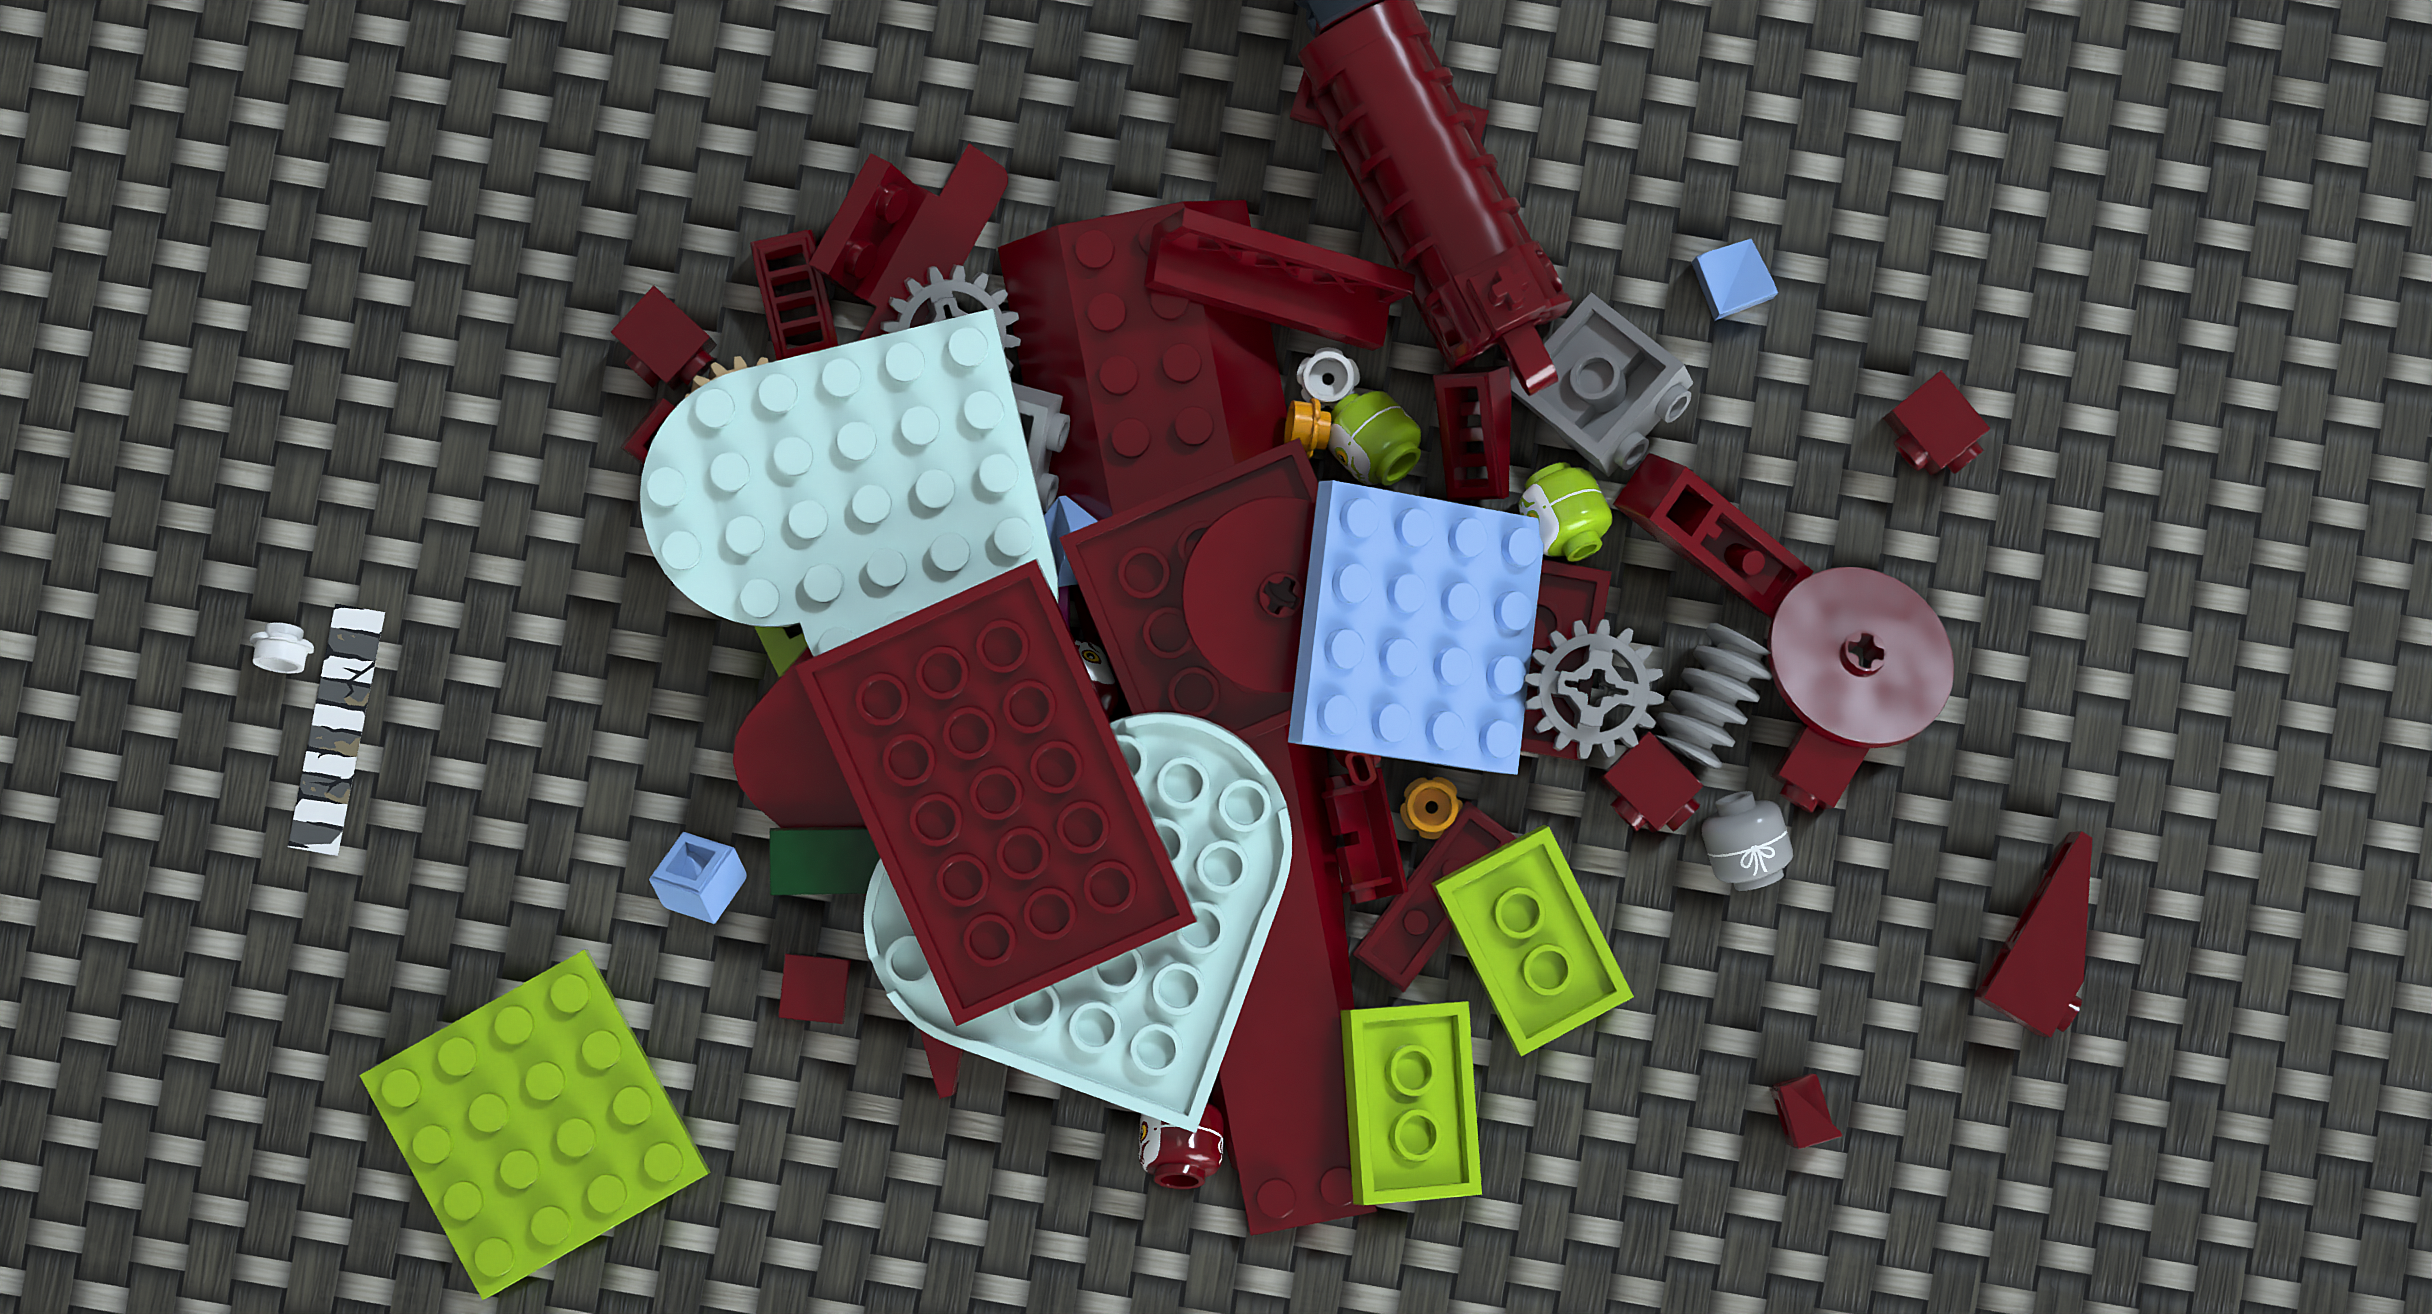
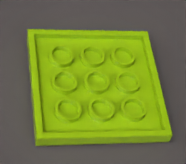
(535, 1124)

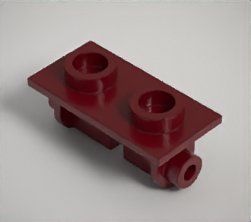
(1371, 854)

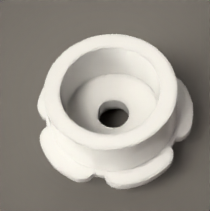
(1327, 361)
(281, 648)

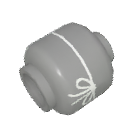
(1747, 841)

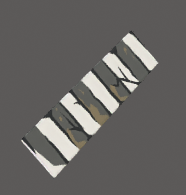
(336, 729)

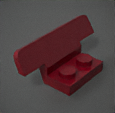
(899, 230)

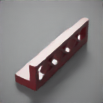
(1274, 278)

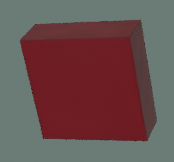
(814, 988)

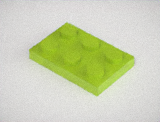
(1532, 940)
(1411, 1103)

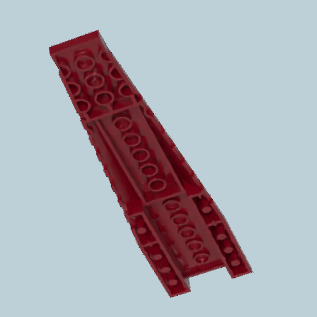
(1154, 403)

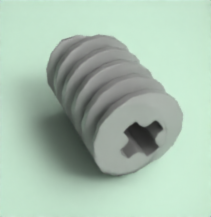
(1713, 695)

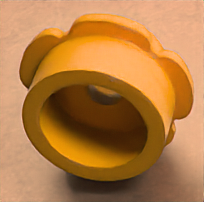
(1309, 424)
(1418, 794)

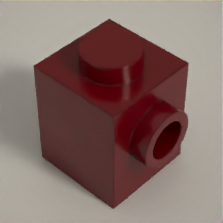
(664, 342)
(1937, 427)
(1651, 786)

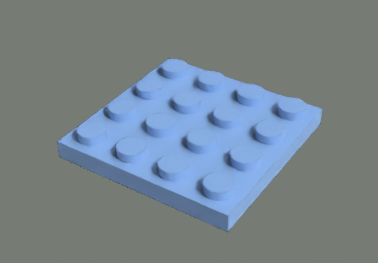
(1416, 629)

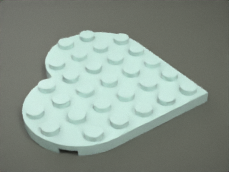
(847, 483)
(1159, 1016)

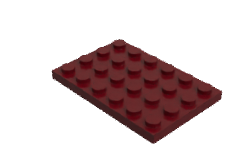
(996, 792)

